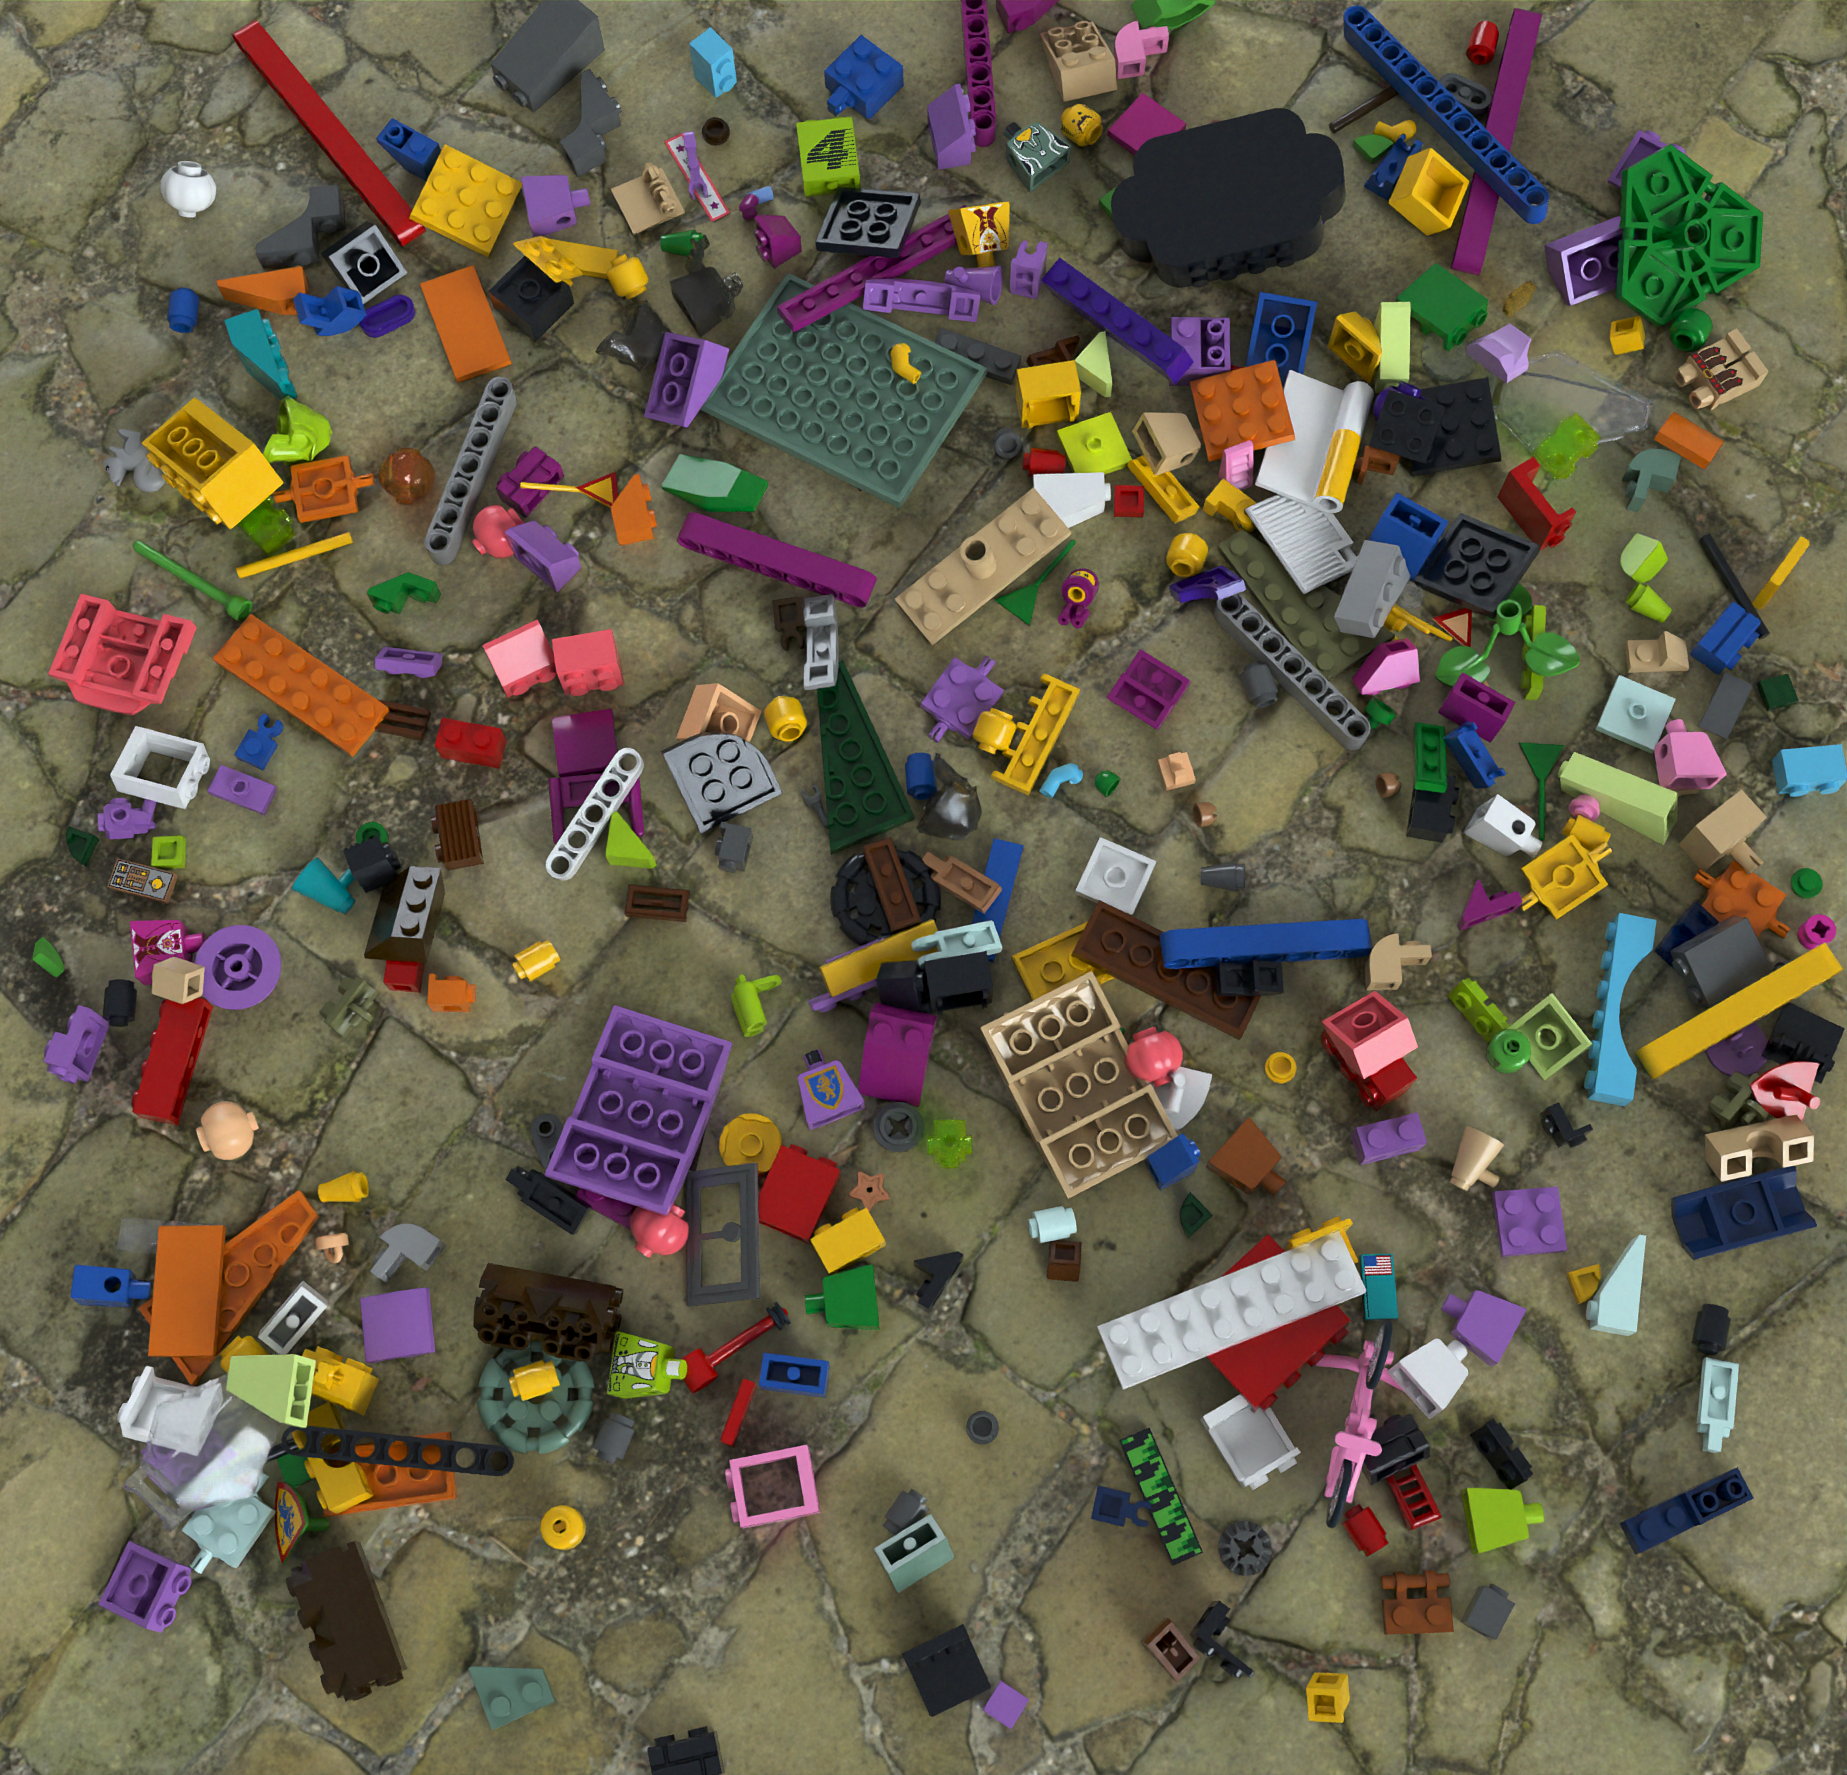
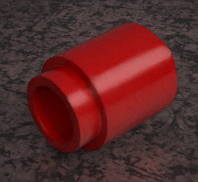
(1482, 43)
(1043, 461)
(1364, 1529)

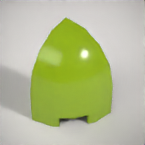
(1643, 558)

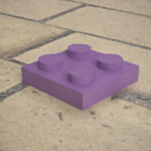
(1529, 1221)

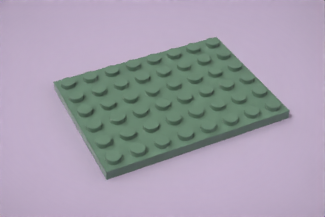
(836, 398)

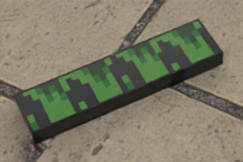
(1158, 1488)

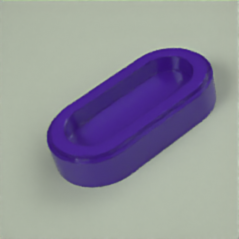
(387, 316)

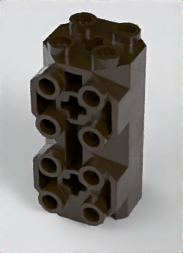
(541, 1306)
(348, 1622)

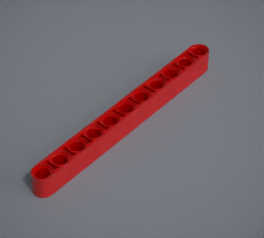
(328, 132)

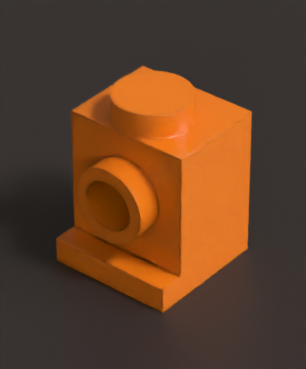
(450, 994)

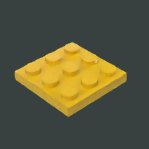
(466, 200)

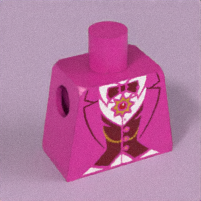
(159, 941)

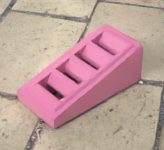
(1238, 465)

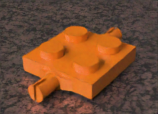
(324, 488)
(1743, 896)

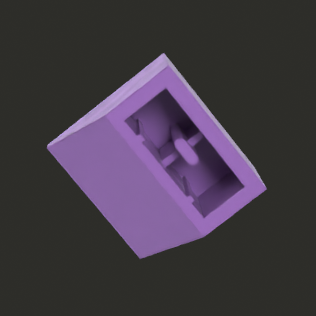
(951, 128)
(1206, 343)

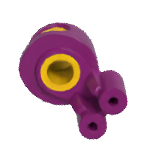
(1078, 593)

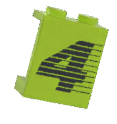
(828, 155)

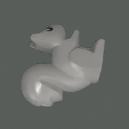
(133, 458)

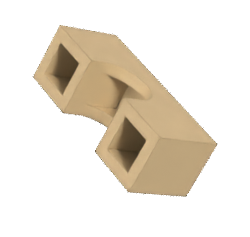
(1782, 1139)

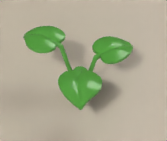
(1547, 657)

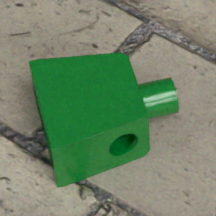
(847, 1300)

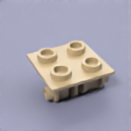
(647, 199)

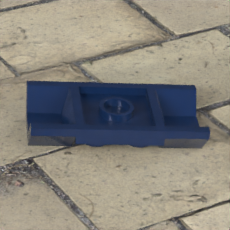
(1740, 1213)

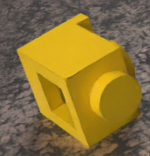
(1327, 1697)

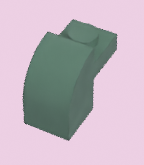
(1651, 470)

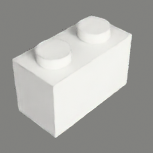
(293, 1318)

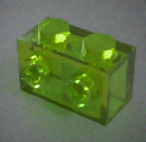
(1566, 446)
(268, 527)

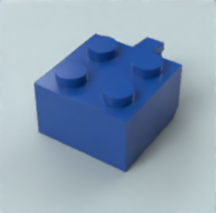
(862, 79)

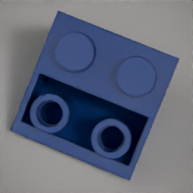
(1412, 529)

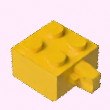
(339, 1383)

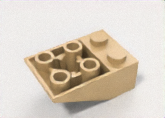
(1079, 61)

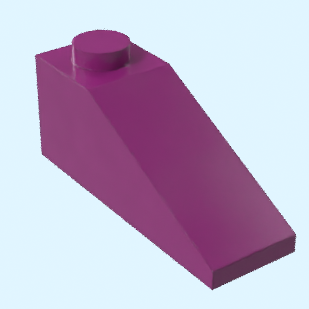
(1021, 14)

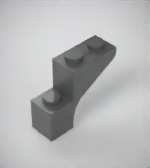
(600, 115)
(299, 239)

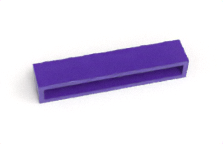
(1117, 321)

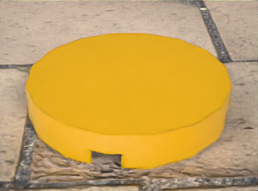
(750, 1140)

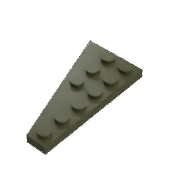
(1301, 618)

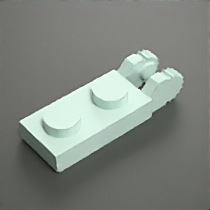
(959, 941)

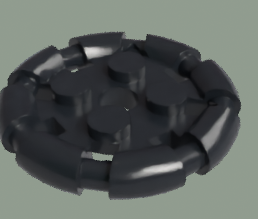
(866, 896)

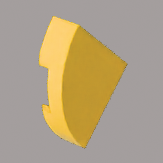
(1584, 1282)

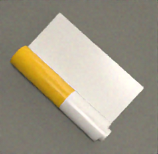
(1326, 442)

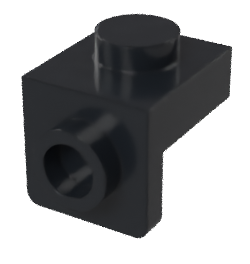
(1557, 1124)

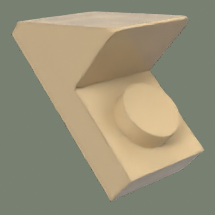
(1659, 655)

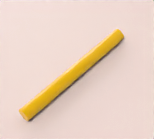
(294, 555)

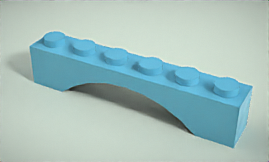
(1612, 1070)

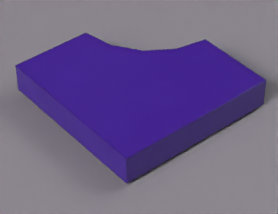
(1214, 584)

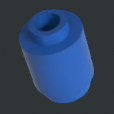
(183, 310)
(920, 776)

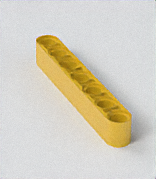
(1739, 1011)

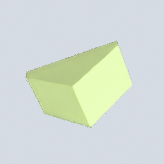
(1094, 365)

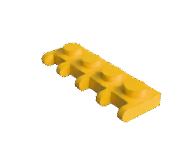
(1038, 735)

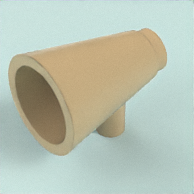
(1473, 1158)

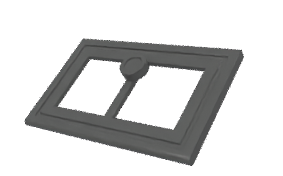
(747, 1232)

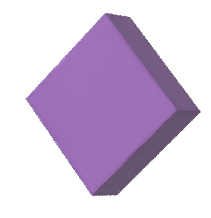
(1005, 1704)

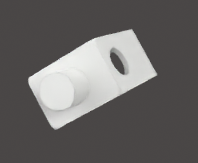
(1503, 828)
(1431, 1375)

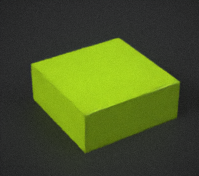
(168, 852)

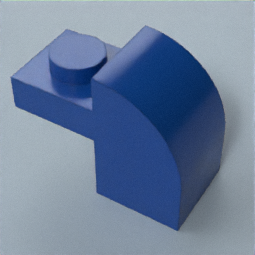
(332, 314)

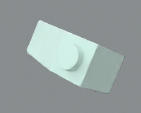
(1618, 1298)

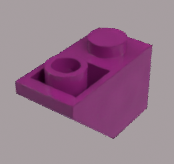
(776, 239)

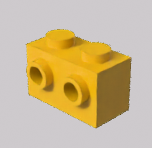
(847, 1241)

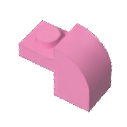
(1134, 45)

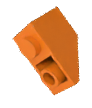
(630, 513)

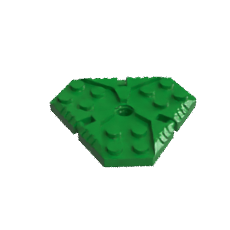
(1663, 265)

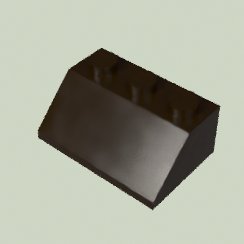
(407, 916)

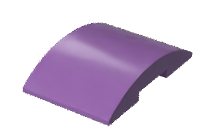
(641, 1111)

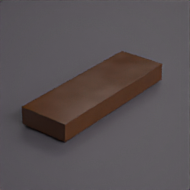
(891, 885)

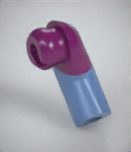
(753, 199)

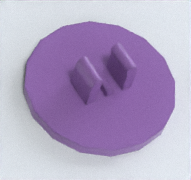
(1739, 1051)

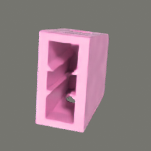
(1687, 759)

